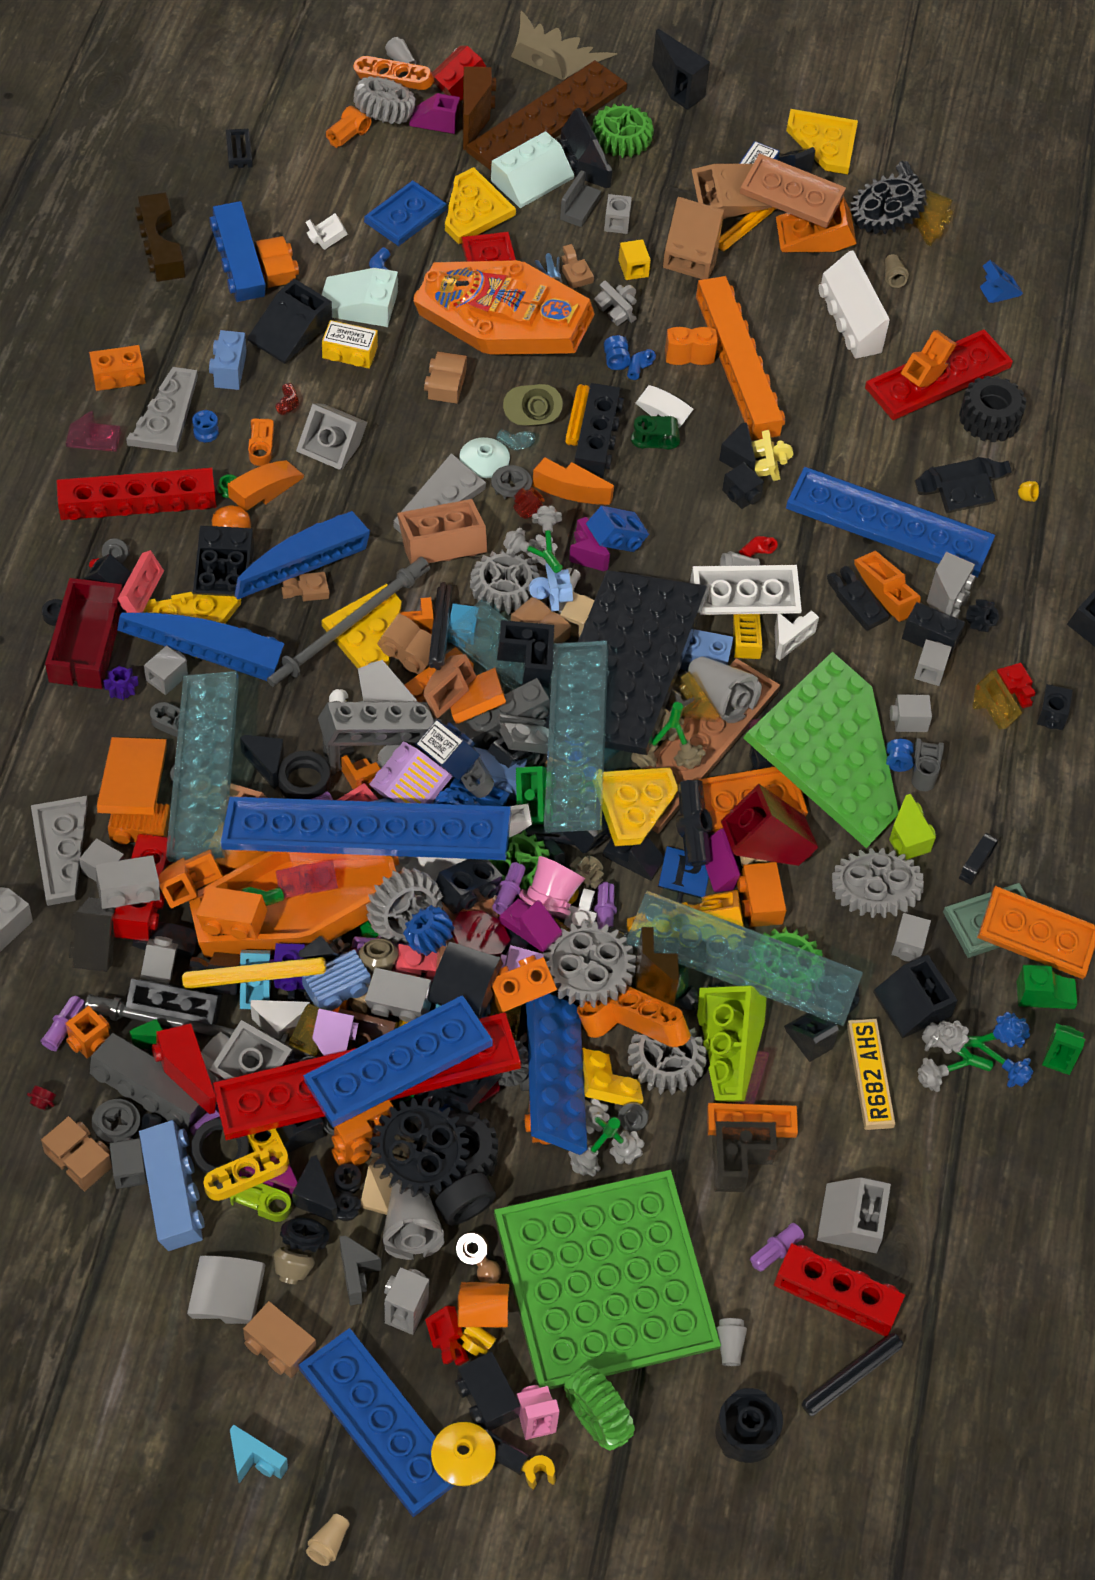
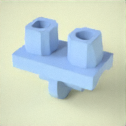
(556, 587)

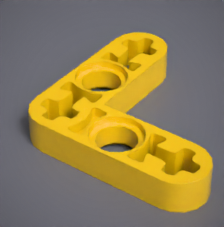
(262, 1153)

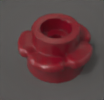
(41, 1098)

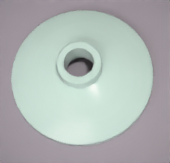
(484, 456)

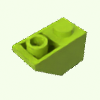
(911, 832)

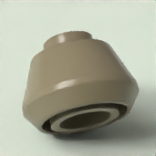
(378, 954)
(292, 1264)

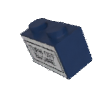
(449, 749)

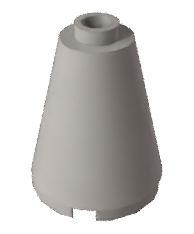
(726, 687)
(411, 1225)

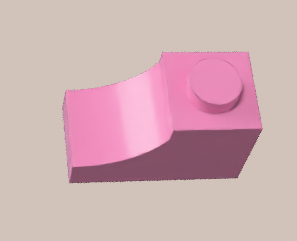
(537, 1412)

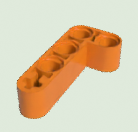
(638, 1013)

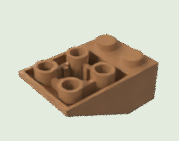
(720, 188)
(693, 239)

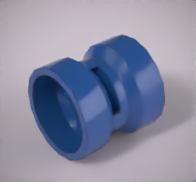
(617, 352)

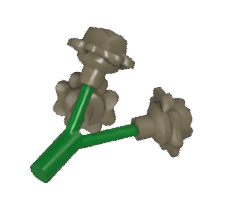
(669, 728)

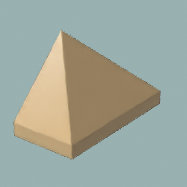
(376, 1190)

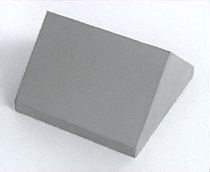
(248, 1053)

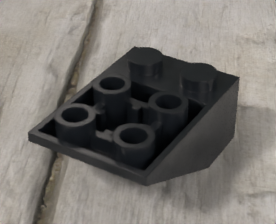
(680, 70)
(291, 321)
(221, 559)

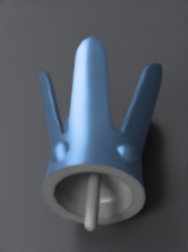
(551, 270)

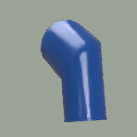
(379, 258)
(639, 361)

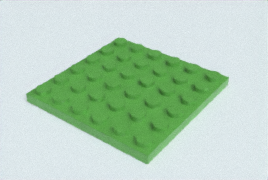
(606, 1279)

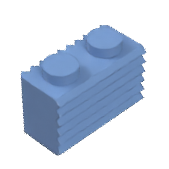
(343, 979)

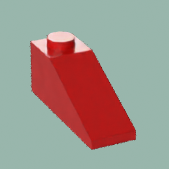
(184, 1064)

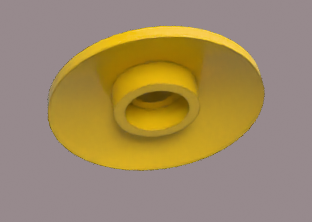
(459, 1468)

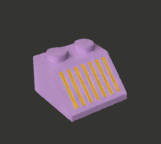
(410, 777)

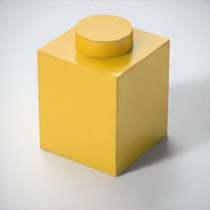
(634, 259)

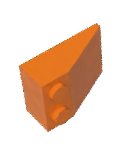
(804, 236)

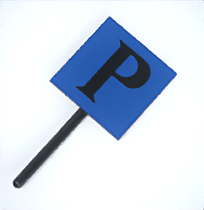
(680, 877)

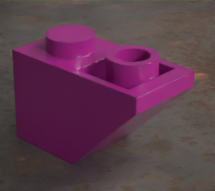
(437, 113)

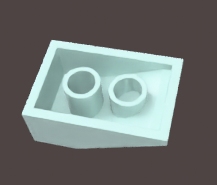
(363, 295)

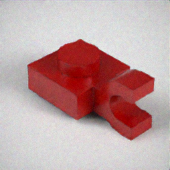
(1018, 682)
(444, 1334)

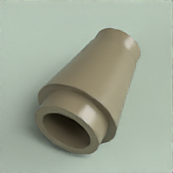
(895, 272)

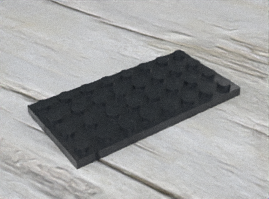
(647, 637)

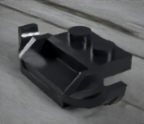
(963, 483)
(461, 1095)

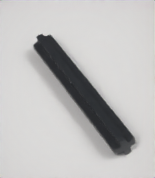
(440, 626)

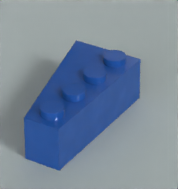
(237, 251)

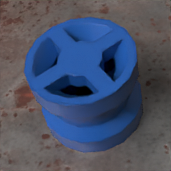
(205, 426)
(900, 755)

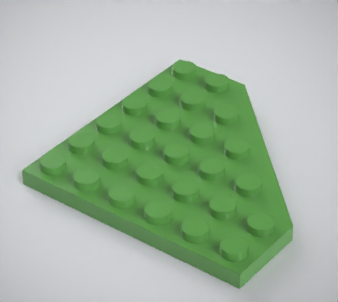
(832, 748)

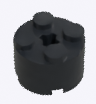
(765, 1425)

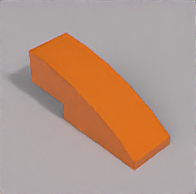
(572, 483)
(263, 484)
(887, 585)

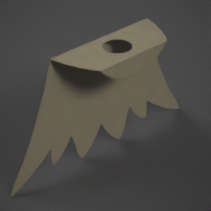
(550, 53)

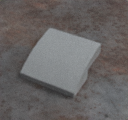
(226, 1289)

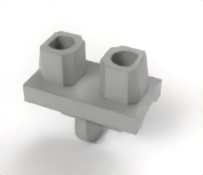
(620, 301)

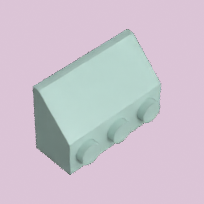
(531, 169)

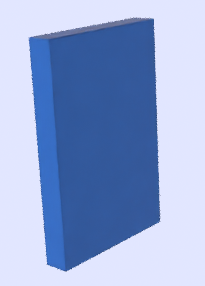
(405, 213)

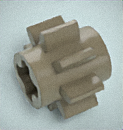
(589, 868)

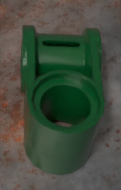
(657, 431)

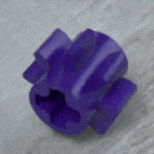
(121, 682)

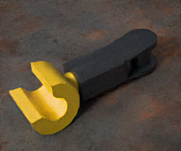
(520, 1461)

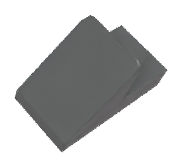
(356, 1263)

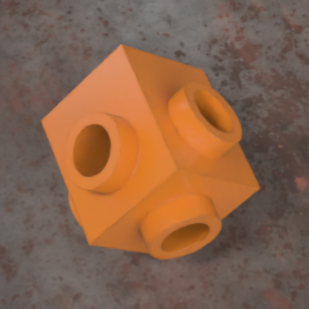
(87, 1031)

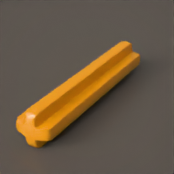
(577, 415)

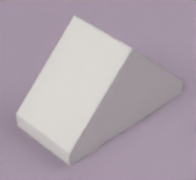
(277, 1016)

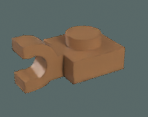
(576, 272)
(311, 587)

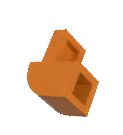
(930, 363)
(184, 877)

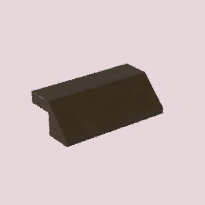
(655, 972)

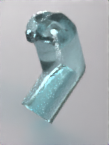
(516, 441)

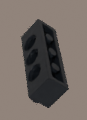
(597, 429)

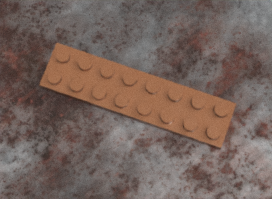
(715, 739)

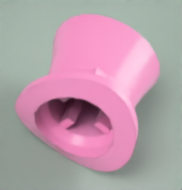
(553, 887)

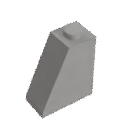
(381, 684)

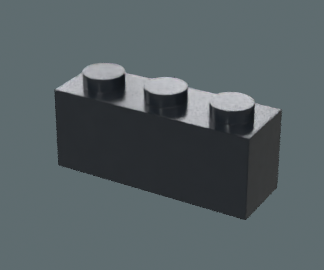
(174, 1001)

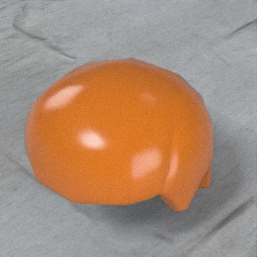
(231, 517)

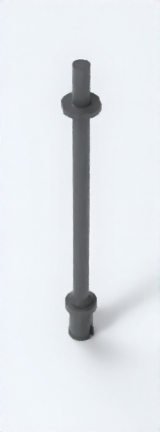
(404, 578)
(117, 1009)

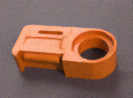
(261, 439)

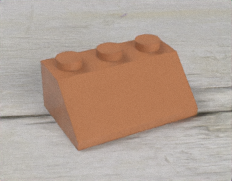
(443, 532)

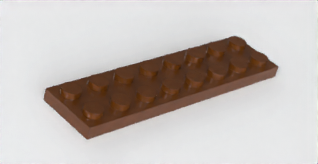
(585, 89)

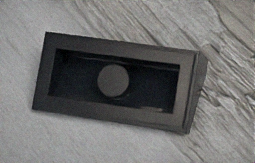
(320, 948)

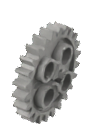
(877, 883)
(590, 964)

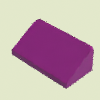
(723, 867)

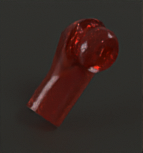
(289, 401)

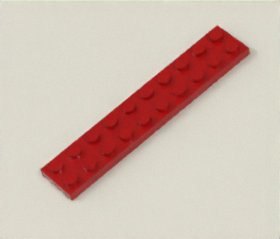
(282, 1098)

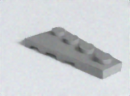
(167, 413)
(448, 484)
(59, 842)

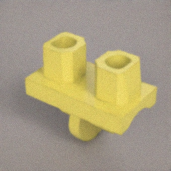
(769, 465)

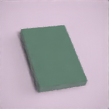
(967, 918)

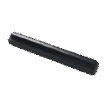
(852, 1374)

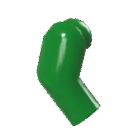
(270, 897)

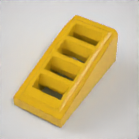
(742, 649)

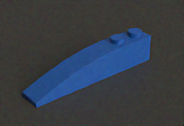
(305, 552)
(207, 640)

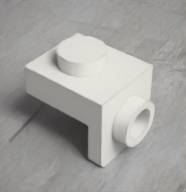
(326, 232)

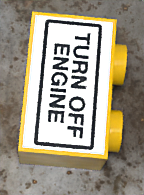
(349, 344)

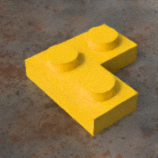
(603, 1084)

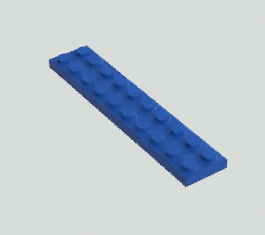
(367, 828)

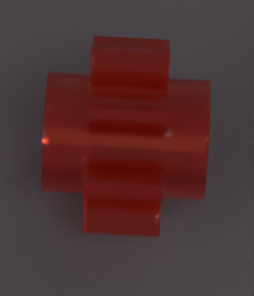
(527, 502)

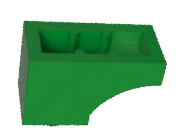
(1043, 988)
(1063, 1048)

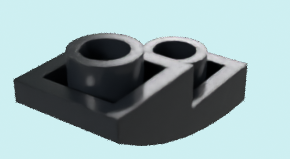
(180, 935)

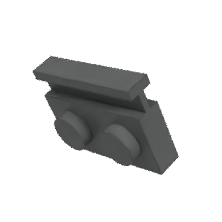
(524, 733)

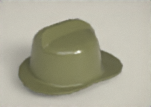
(532, 404)

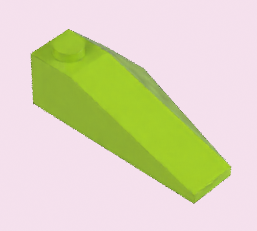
(732, 1033)

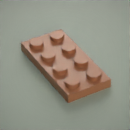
(792, 190)

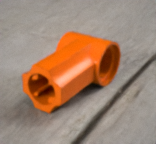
(350, 124)

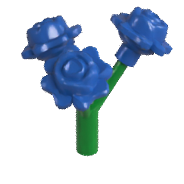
(1010, 1031)

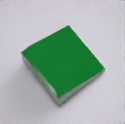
(145, 1035)

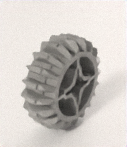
(384, 100)
(505, 572)
(397, 899)
(685, 1069)

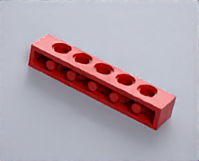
(136, 493)

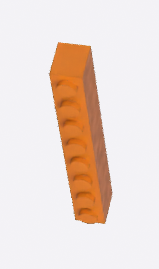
(739, 358)

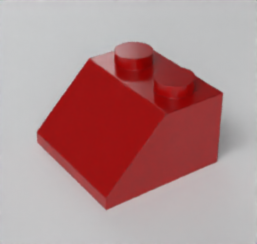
(450, 73)

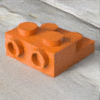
(353, 1136)

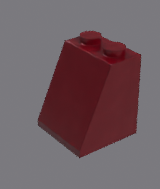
(768, 829)

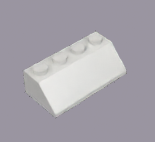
(855, 306)
(749, 589)

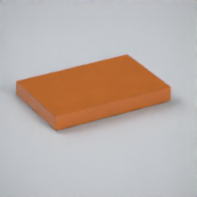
(483, 695)

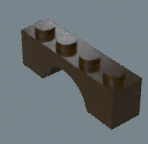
(165, 256)

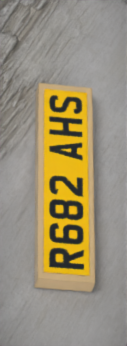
(870, 1074)

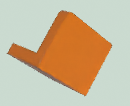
(424, 617)
(359, 771)

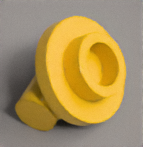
(477, 1340)

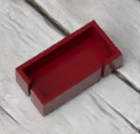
(84, 633)

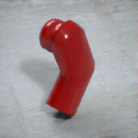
(760, 545)

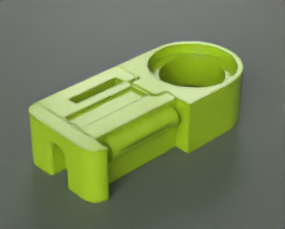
(259, 1199)

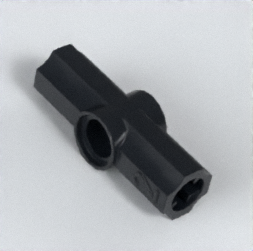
(694, 823)

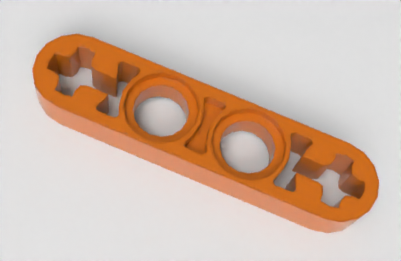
(411, 80)

